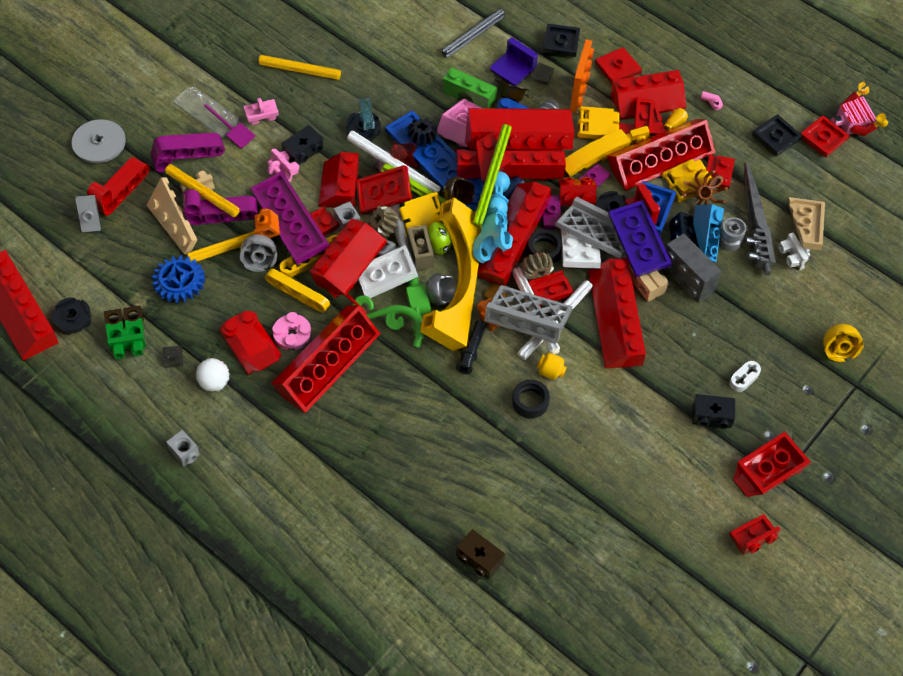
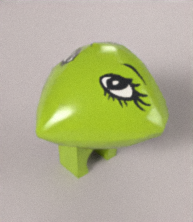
(439, 238)

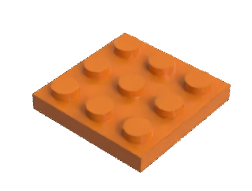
(582, 76)

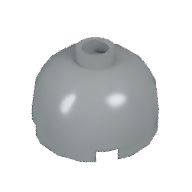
(258, 253)

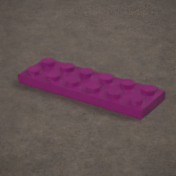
(295, 223)

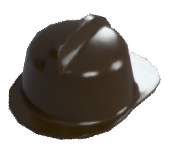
(511, 92)

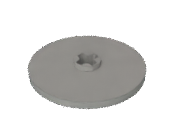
(86, 145)

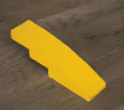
(596, 152)

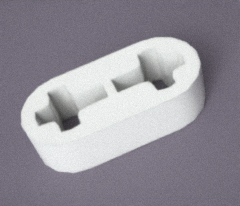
(742, 374)

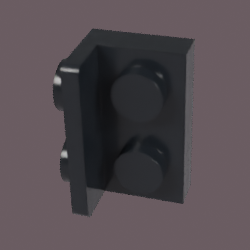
(683, 224)

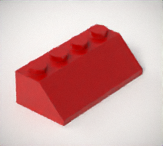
(663, 87)
(347, 257)

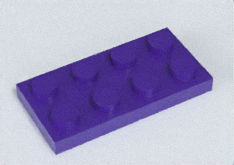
(639, 238)

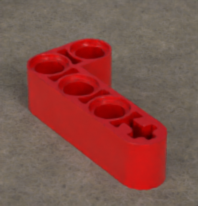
(119, 186)

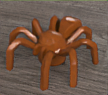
(704, 192)

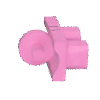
(261, 110)
(280, 162)

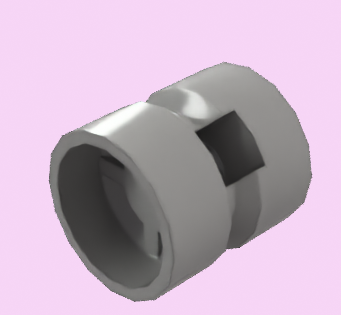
(732, 234)

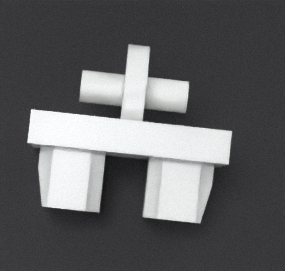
(798, 255)

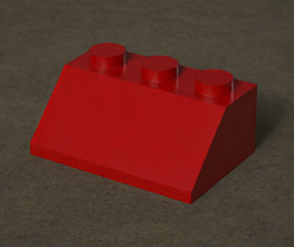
(339, 180)

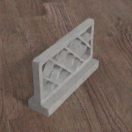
(597, 219)
(526, 320)

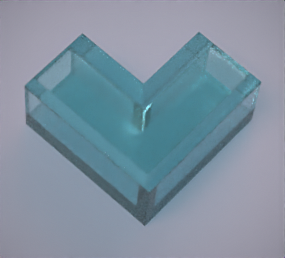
(365, 112)

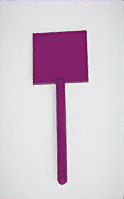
(239, 134)

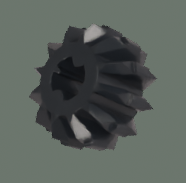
(422, 132)

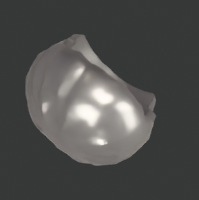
(440, 289)

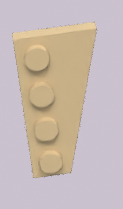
(171, 217)
(809, 221)

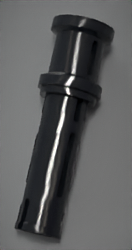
(469, 354)

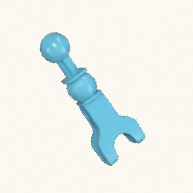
(494, 226)

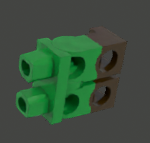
(128, 337)

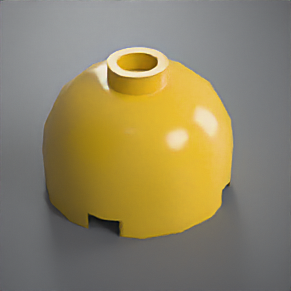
(842, 342)

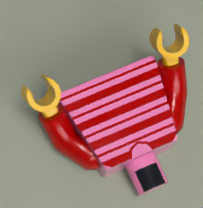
(856, 116)

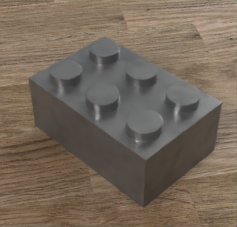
(692, 268)

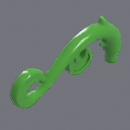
(391, 321)

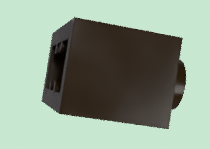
(476, 545)

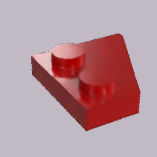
(647, 115)
(485, 149)

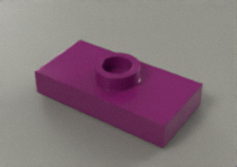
(597, 173)
(552, 213)

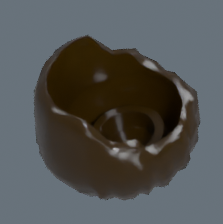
(459, 189)

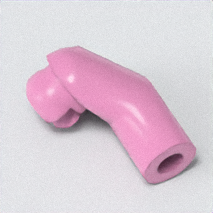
(713, 99)

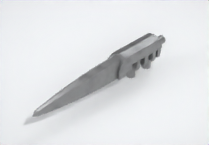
(760, 233)

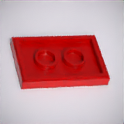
(384, 189)

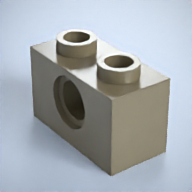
(421, 247)

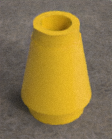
(676, 118)

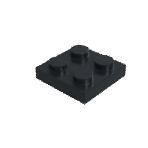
(561, 40)
(776, 135)

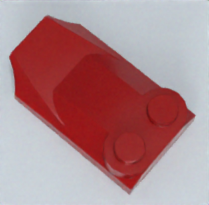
(249, 342)
(770, 466)

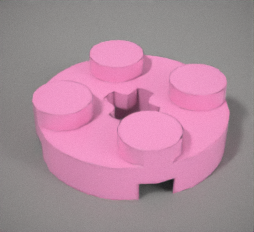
(289, 322)

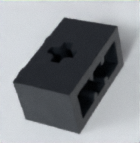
(303, 145)
(713, 411)

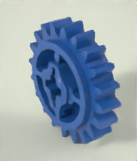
(166, 281)

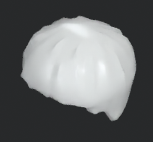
(212, 374)

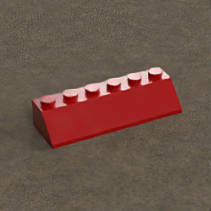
(529, 127)
(661, 153)
(524, 164)
(523, 215)
(21, 313)
(617, 314)
(326, 358)

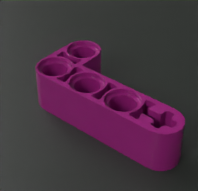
(185, 147)
(204, 212)

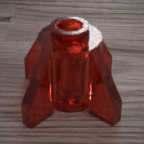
(404, 153)

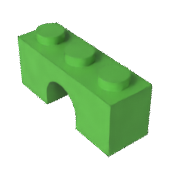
(481, 92)

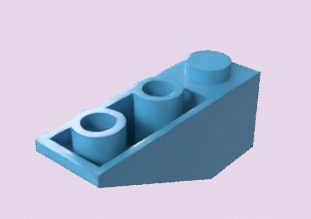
(707, 226)

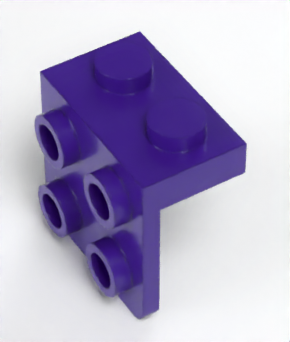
(515, 63)

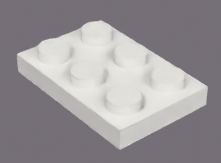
(578, 252)
(388, 272)

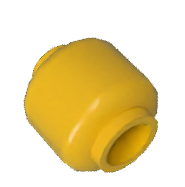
(551, 366)

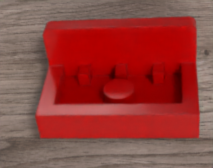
(583, 189)
(645, 194)
(754, 534)

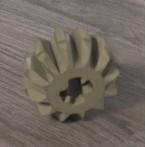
(383, 220)
(537, 266)

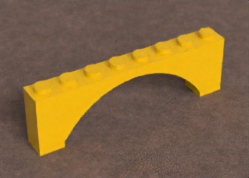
(452, 324)

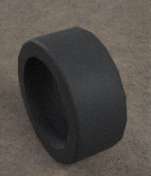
(549, 236)
(530, 385)

